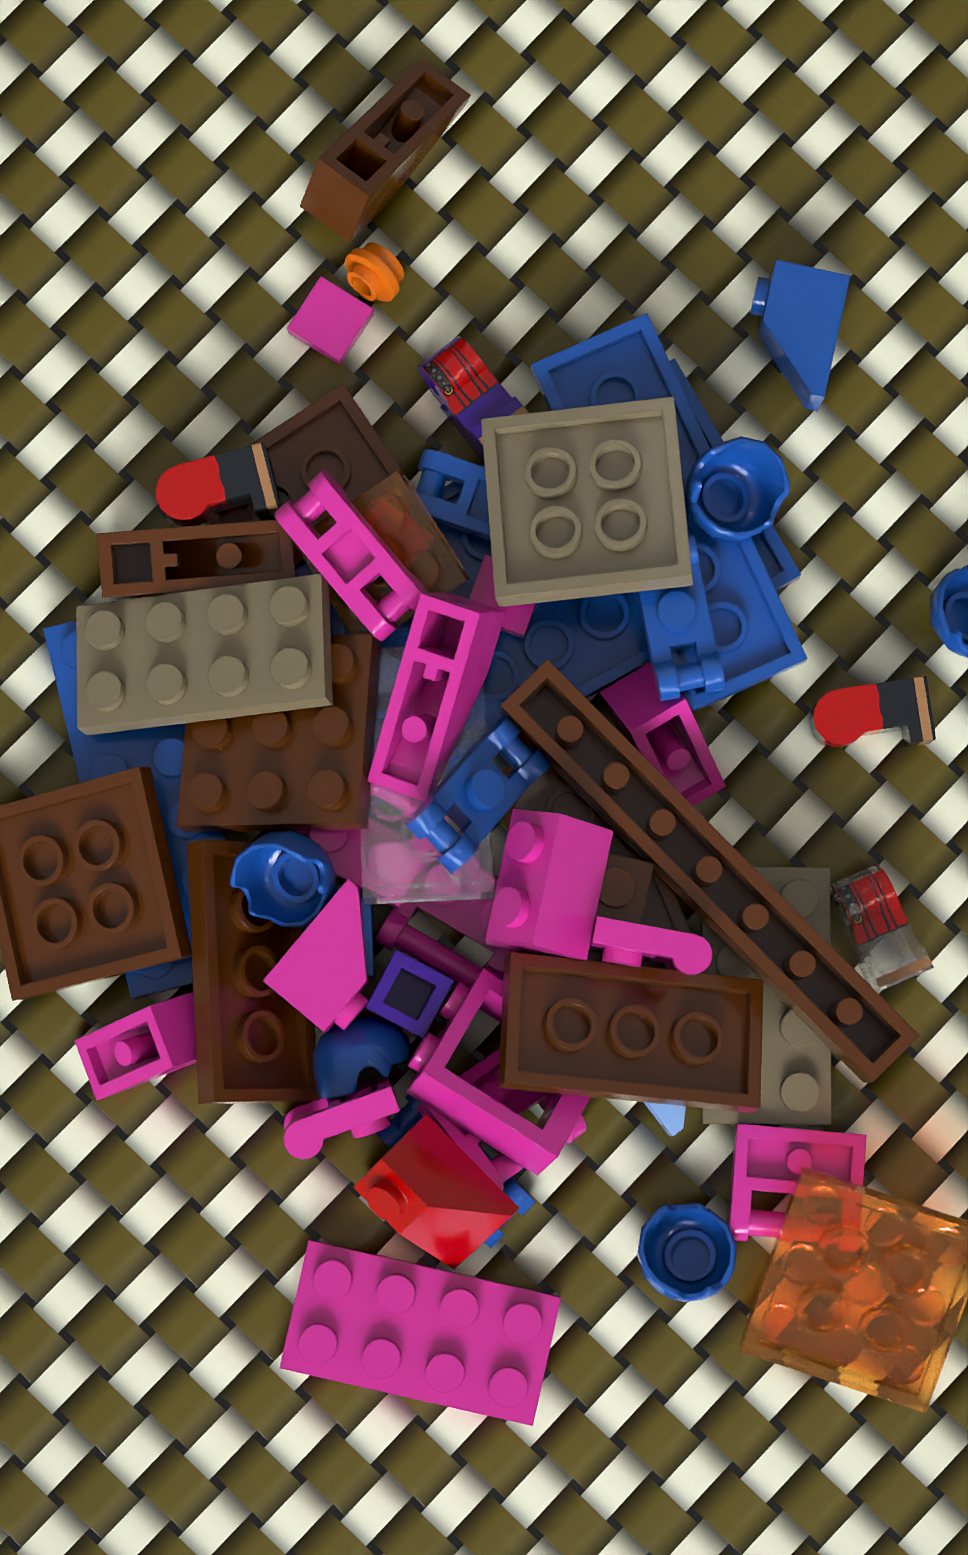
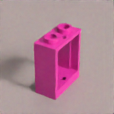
(472, 1109)

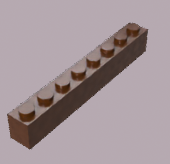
(708, 874)

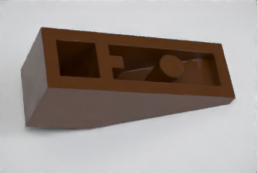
(382, 150)
(193, 558)

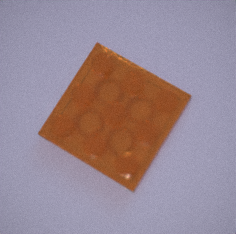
(861, 1290)

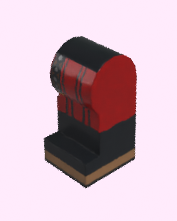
(219, 482)
(874, 709)

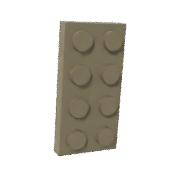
(204, 655)
(793, 1056)

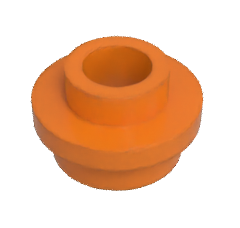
(374, 272)

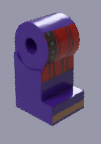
(467, 390)

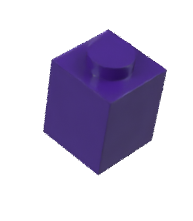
(408, 994)

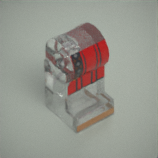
(878, 929)

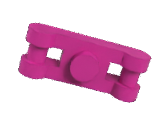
(350, 555)

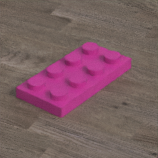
(420, 1332)

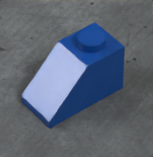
(801, 324)

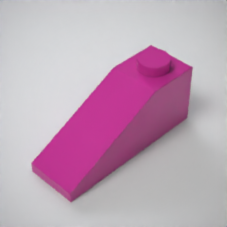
(434, 691)

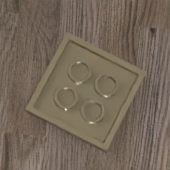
(586, 502)

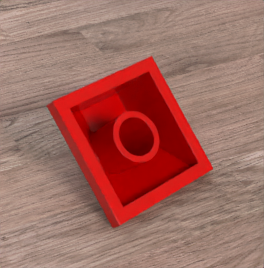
(435, 1194)

